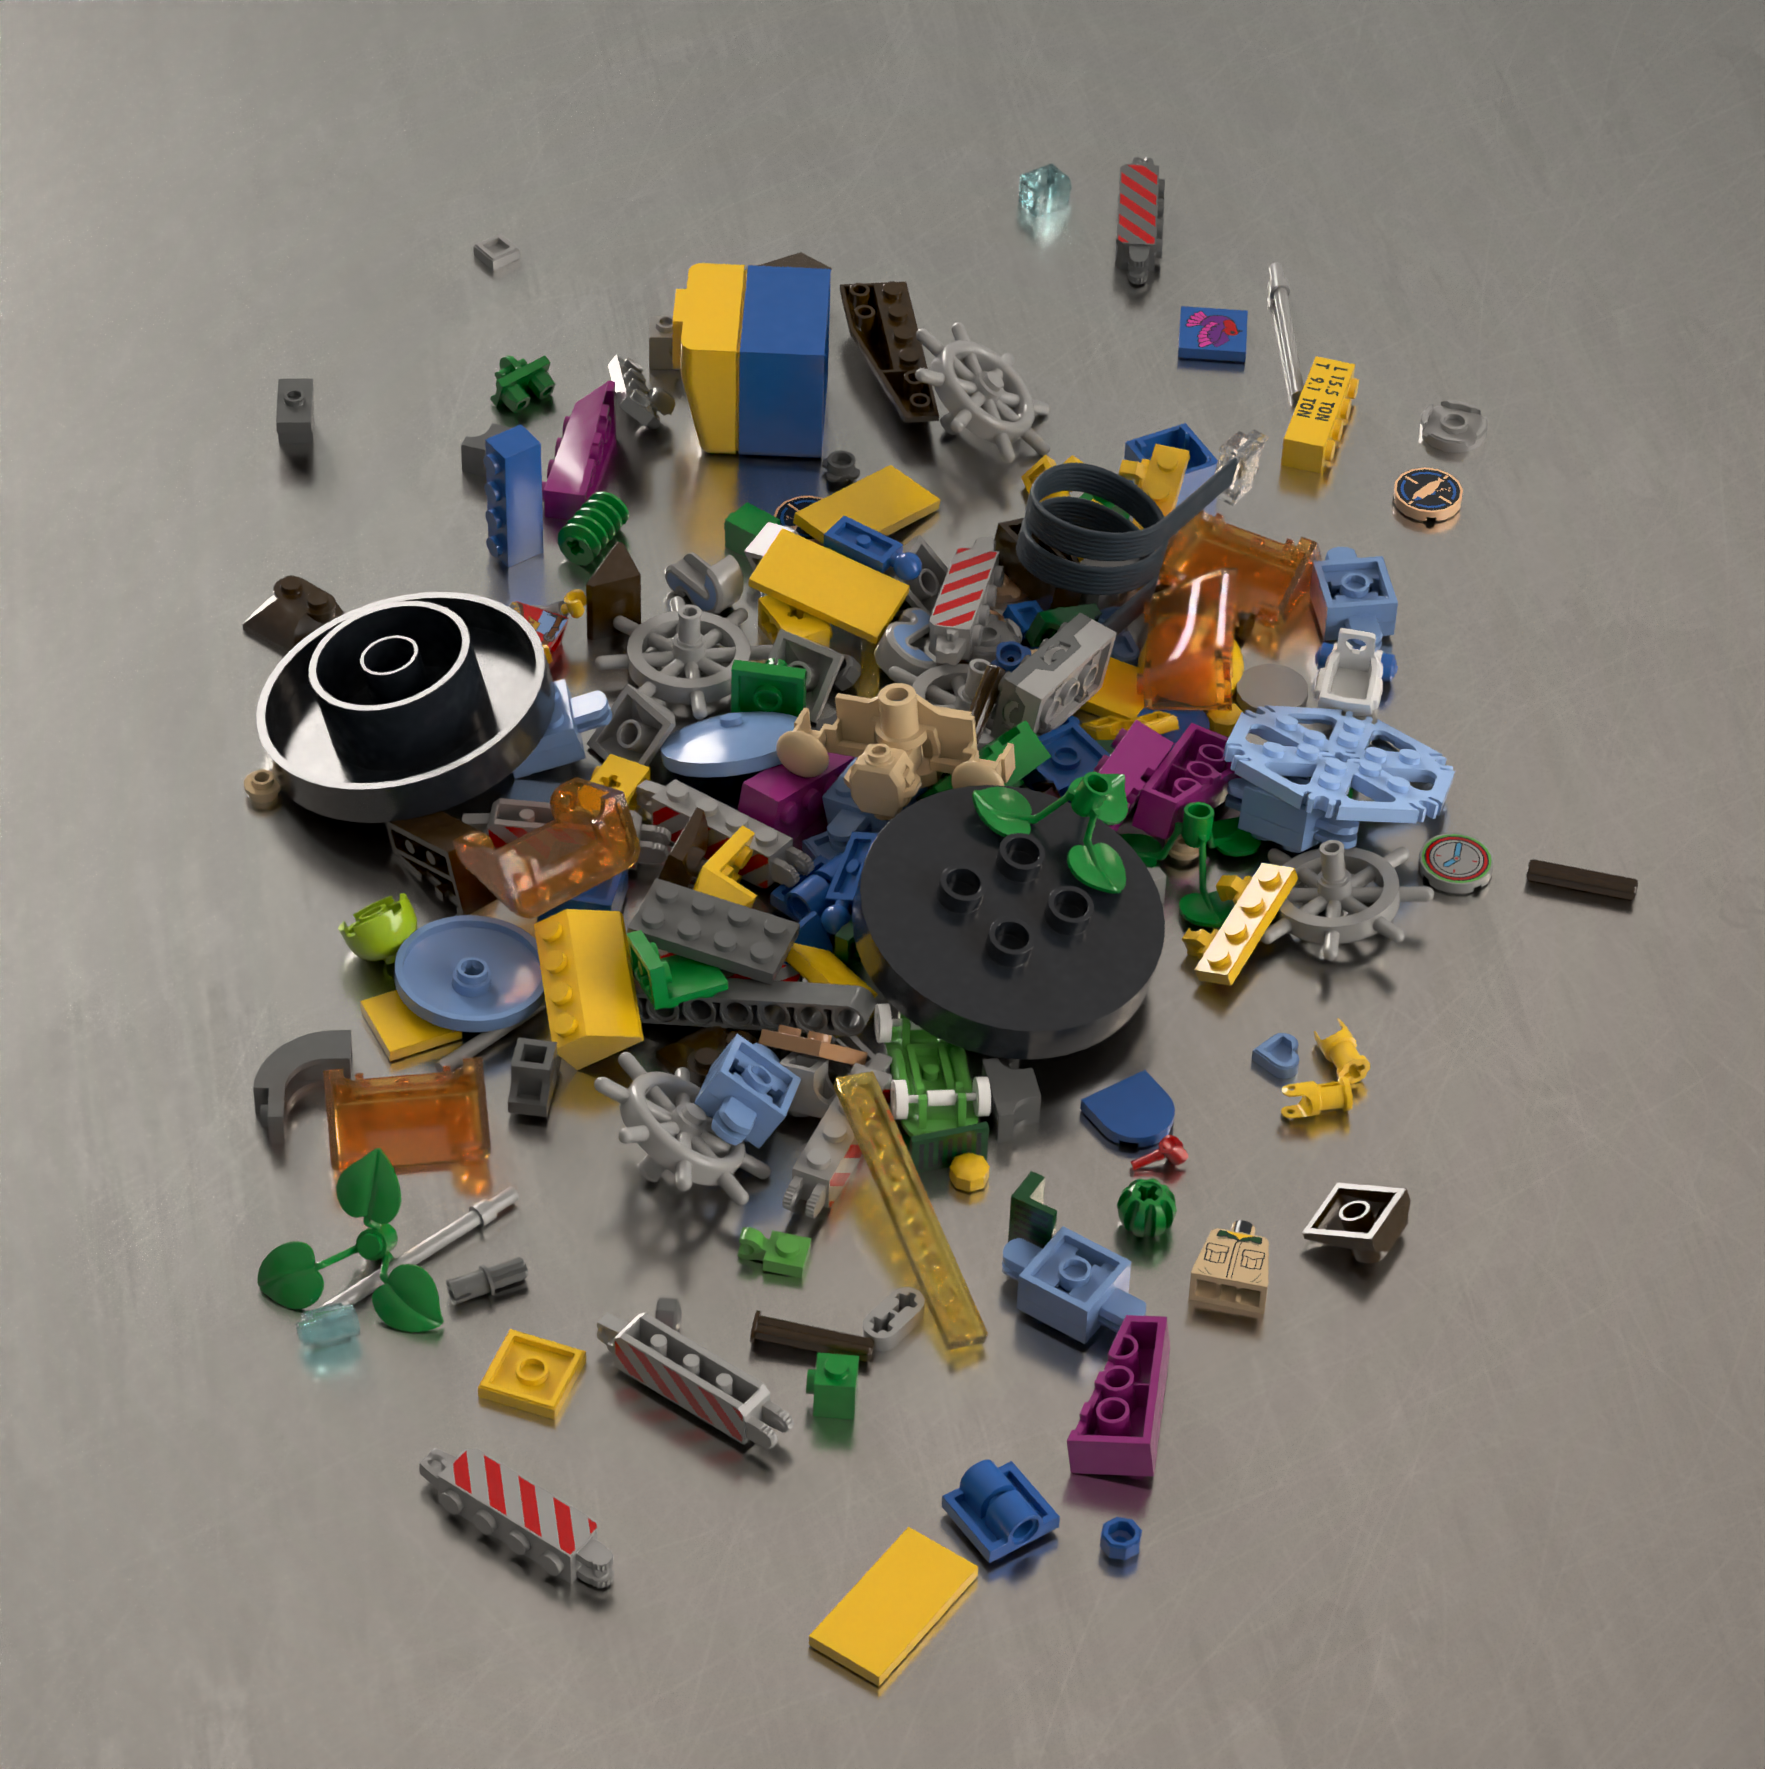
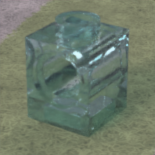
(1044, 190)

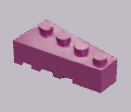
(1137, 757)
(1187, 775)
(788, 800)
(1124, 1413)

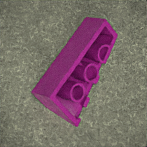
(581, 453)

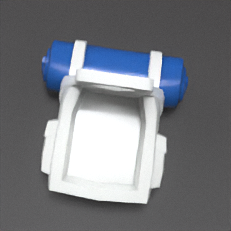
(1352, 676)

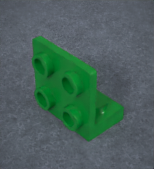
(671, 978)

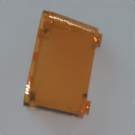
(1270, 573)
(1191, 644)
(561, 859)
(409, 1117)

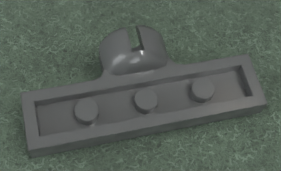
(634, 395)

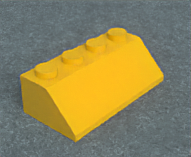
(588, 984)

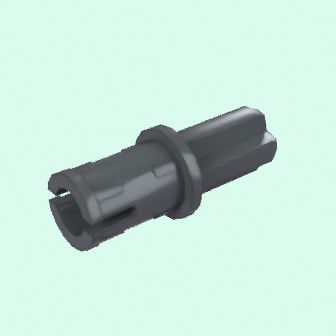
(486, 1280)

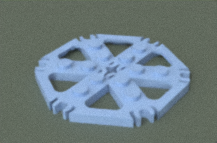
(1339, 764)

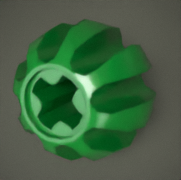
(1146, 1208)

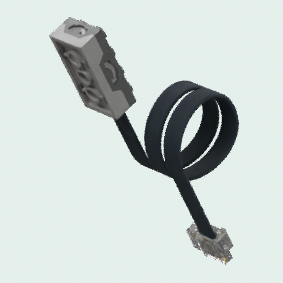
(1075, 660)

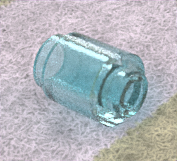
(328, 1326)

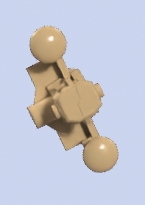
(898, 745)

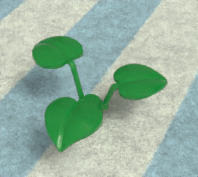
(1090, 796)
(1197, 831)
(369, 1191)

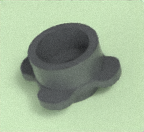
(841, 466)

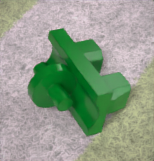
(517, 378)

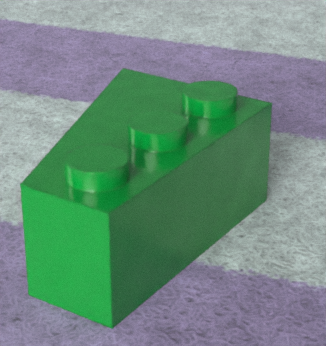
(1028, 754)

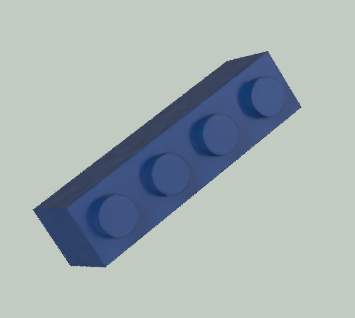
(514, 495)

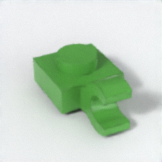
(780, 1254)

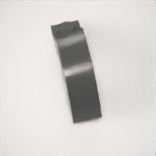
(295, 1069)

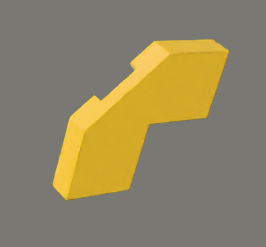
(1109, 726)

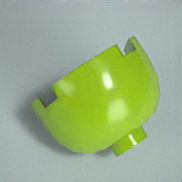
(380, 929)

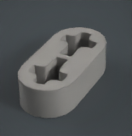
(898, 1323)

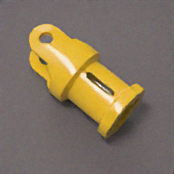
(1342, 1051)
(1318, 1097)

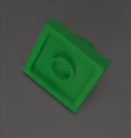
(767, 687)

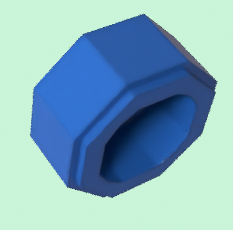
(1120, 1538)

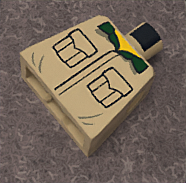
(1232, 1269)

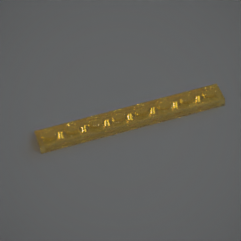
(910, 1211)

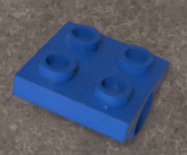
(809, 892)
(999, 1509)

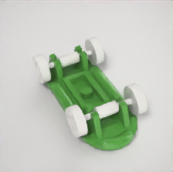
(929, 1078)

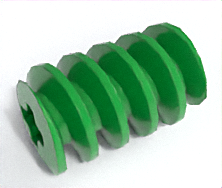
(592, 527)

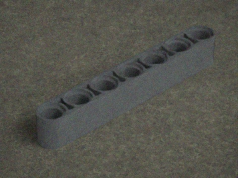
(759, 1006)

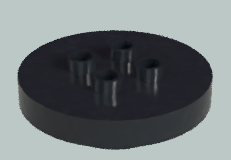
(406, 707)
(996, 933)

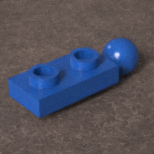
(872, 548)
(845, 881)

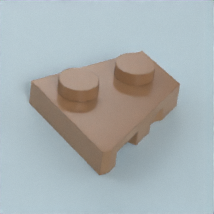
(816, 1045)

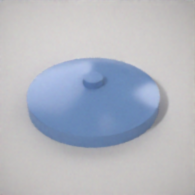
(726, 744)
(470, 973)

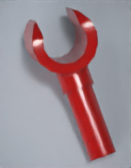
(1169, 1148)

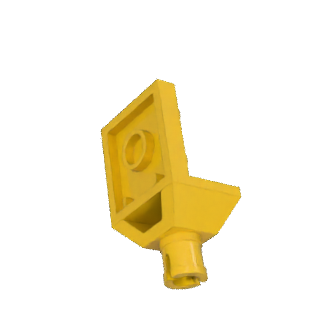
(720, 873)

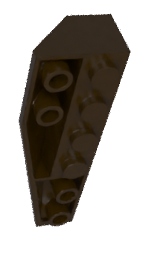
(885, 333)

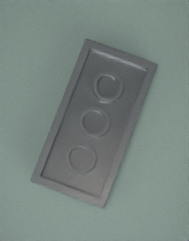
(715, 931)

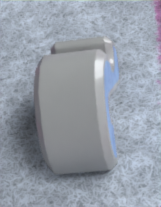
(707, 586)
(902, 643)

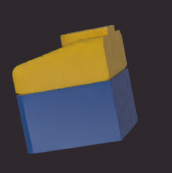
(755, 357)

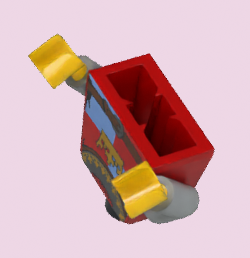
(552, 619)

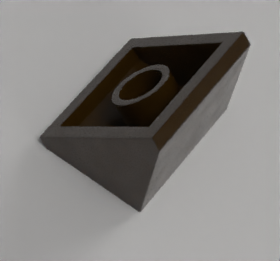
(612, 593)

